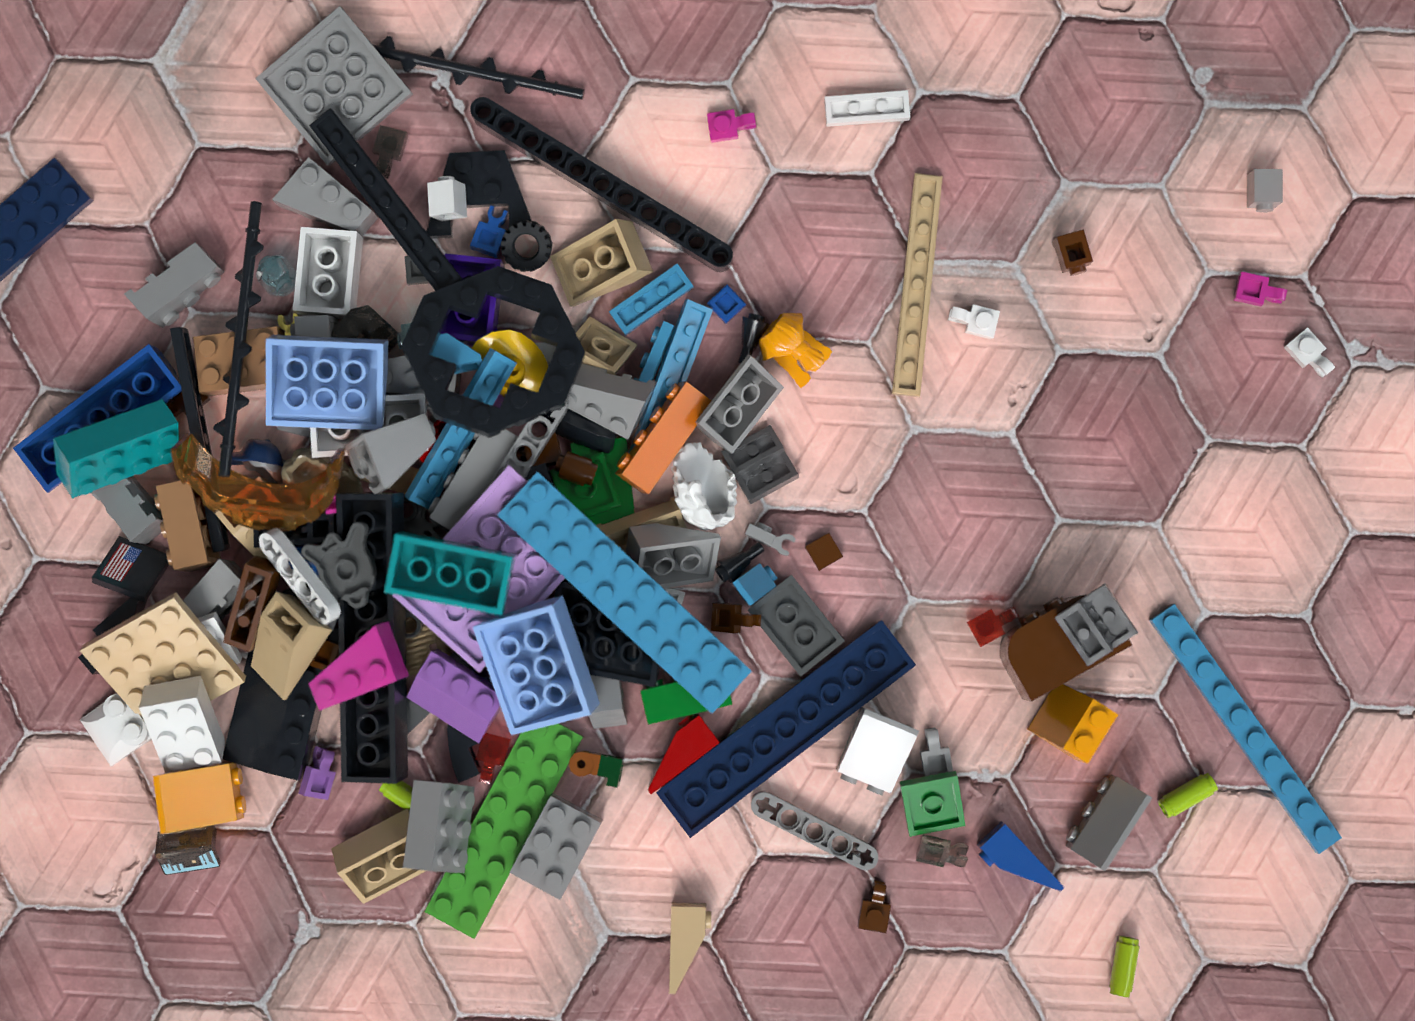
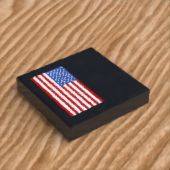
(131, 569)

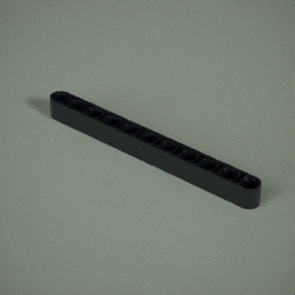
(594, 173)

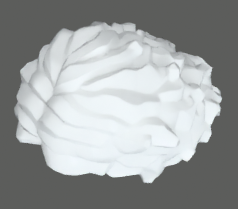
(703, 488)

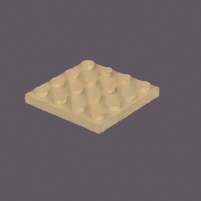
(159, 648)

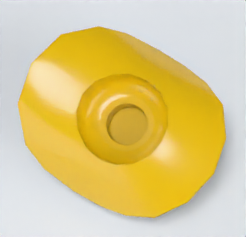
(530, 360)

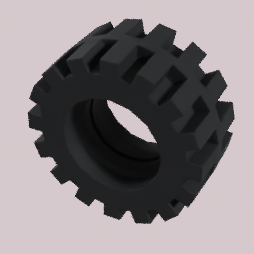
(544, 246)

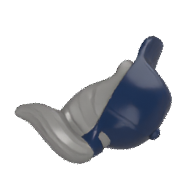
(261, 457)

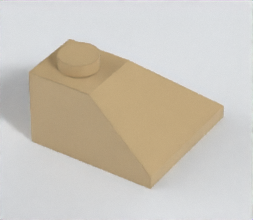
(604, 346)

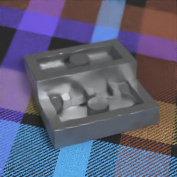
(761, 465)
(1096, 624)

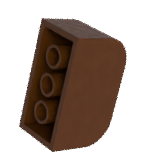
(1041, 654)

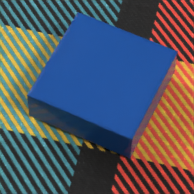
(726, 304)

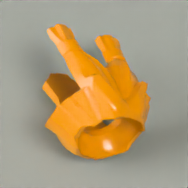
(788, 343)

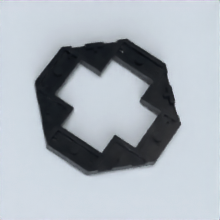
(519, 403)

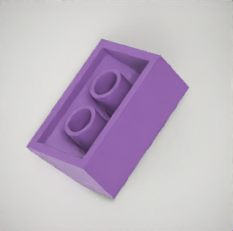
(455, 695)

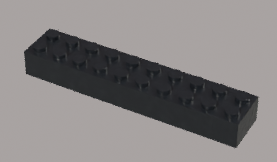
(375, 722)

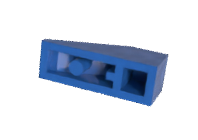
(1011, 855)

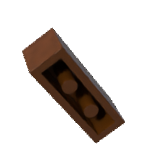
(253, 595)

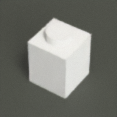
(447, 199)

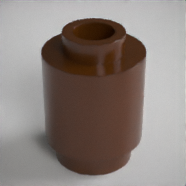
(576, 468)

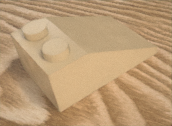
(601, 262)

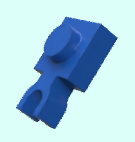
(489, 235)

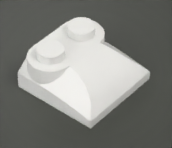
(116, 729)

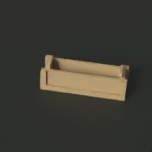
(665, 513)

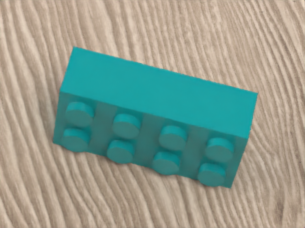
(116, 448)
(450, 573)

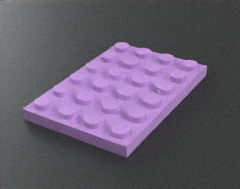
(531, 577)

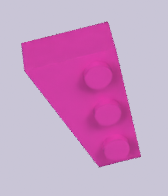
(360, 669)

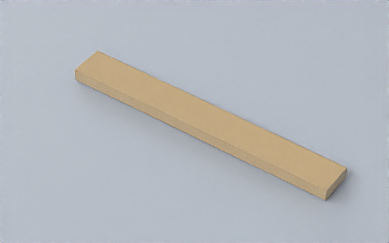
(917, 285)

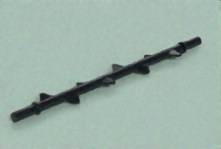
(485, 71)
(239, 326)

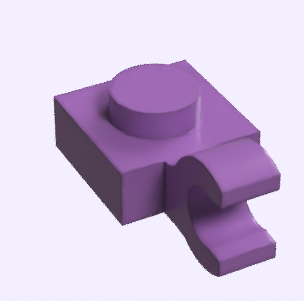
(318, 779)

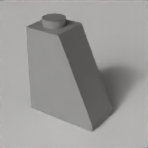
(390, 451)

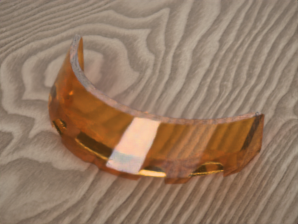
(251, 501)

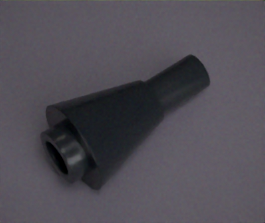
(752, 331)
(732, 566)

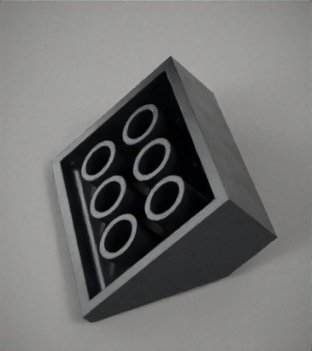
(603, 644)
(272, 731)

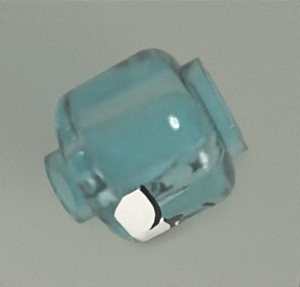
(276, 275)

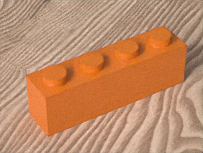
(663, 437)

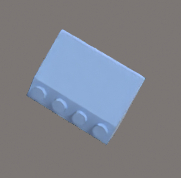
(326, 382)
(537, 666)

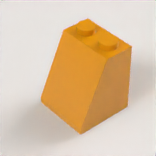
(1072, 722)
(199, 797)

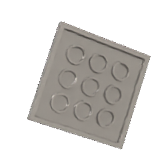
(337, 71)

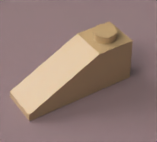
(687, 934)

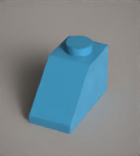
(456, 352)
(755, 583)

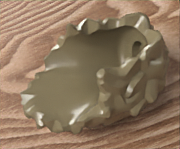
(304, 467)

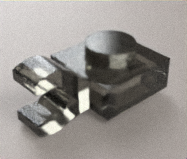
(389, 146)
(938, 851)

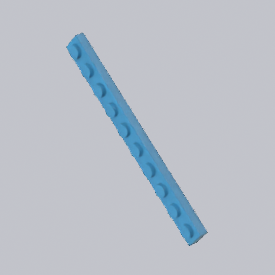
(1245, 729)

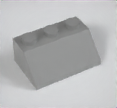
(739, 404)
(1107, 821)

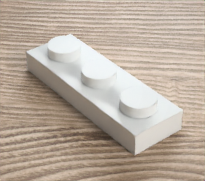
(867, 108)

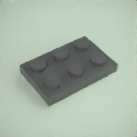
(796, 625)

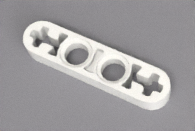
(319, 600)

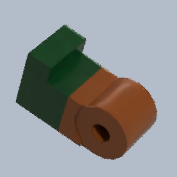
(597, 764)

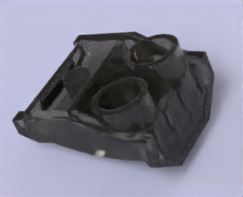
(365, 324)

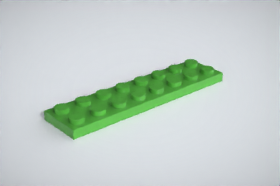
(504, 826)

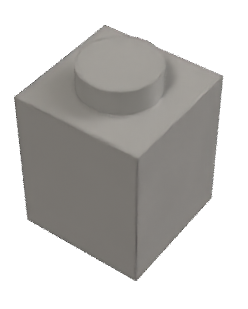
(1264, 189)

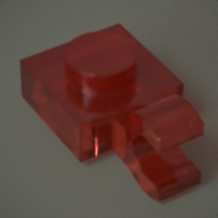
(988, 627)
(493, 752)

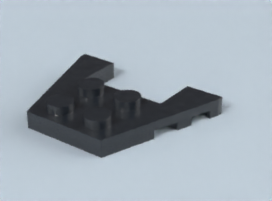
(487, 182)

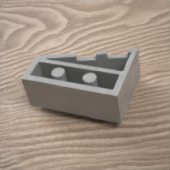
(176, 286)
(215, 590)
(611, 708)

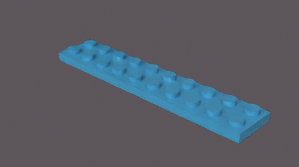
(624, 592)

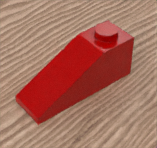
(687, 746)

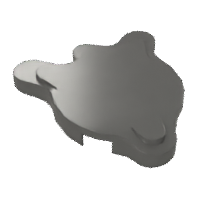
(345, 565)

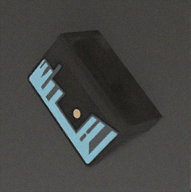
(187, 850)

